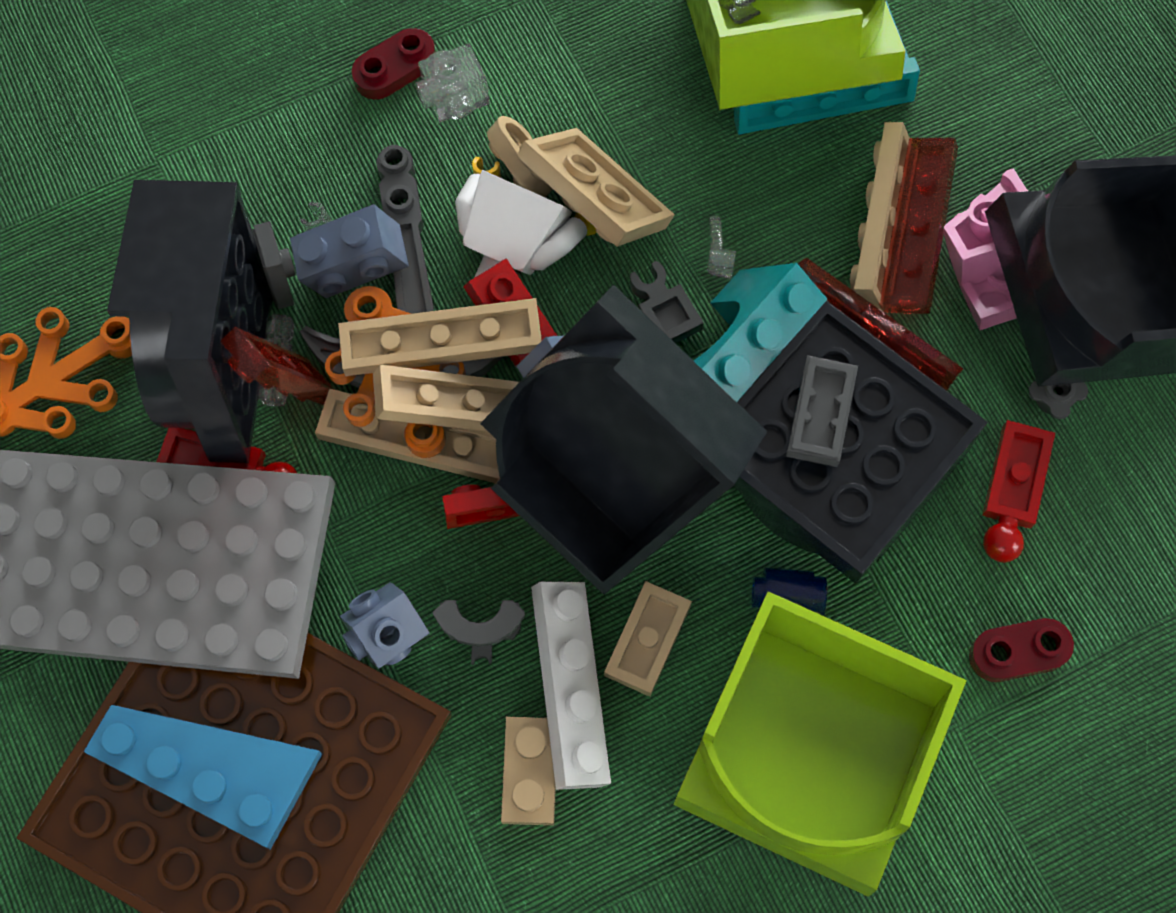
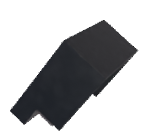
(1093, 269)
(185, 282)
(616, 441)
(895, 451)

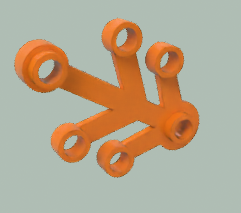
(369, 294)
(48, 379)

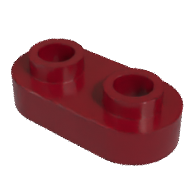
(396, 63)
(1023, 650)

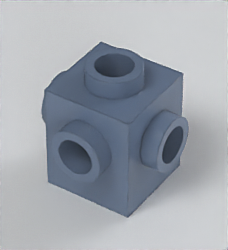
(382, 626)

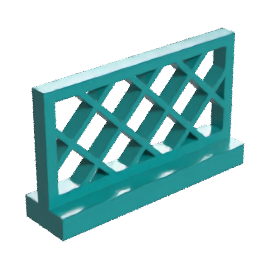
(829, 104)

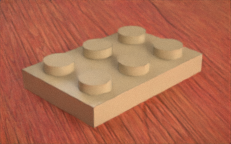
(595, 186)

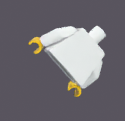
(514, 222)

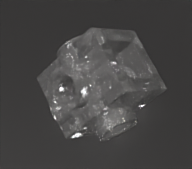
(452, 83)

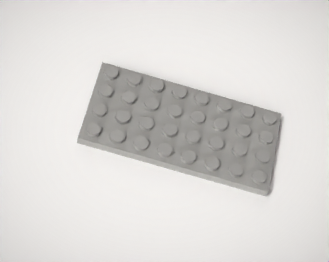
(159, 561)

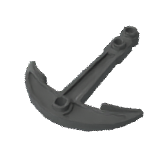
(412, 282)

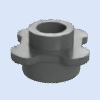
(1054, 404)

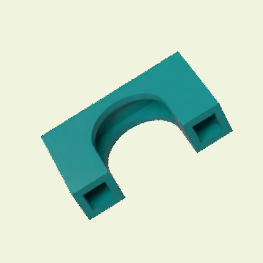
(764, 315)

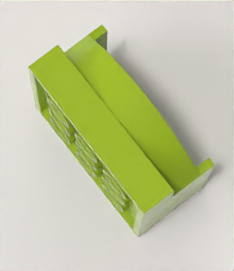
(796, 48)
(821, 744)

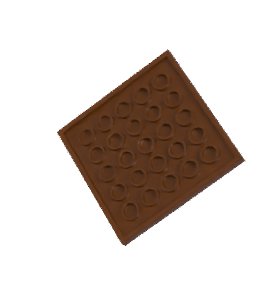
(180, 861)

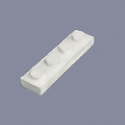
(570, 685)

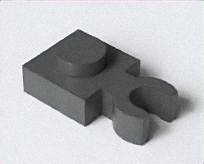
(667, 308)

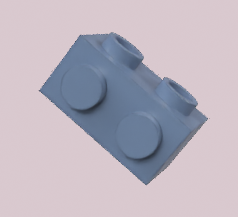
(349, 251)

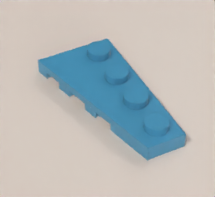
(215, 771)

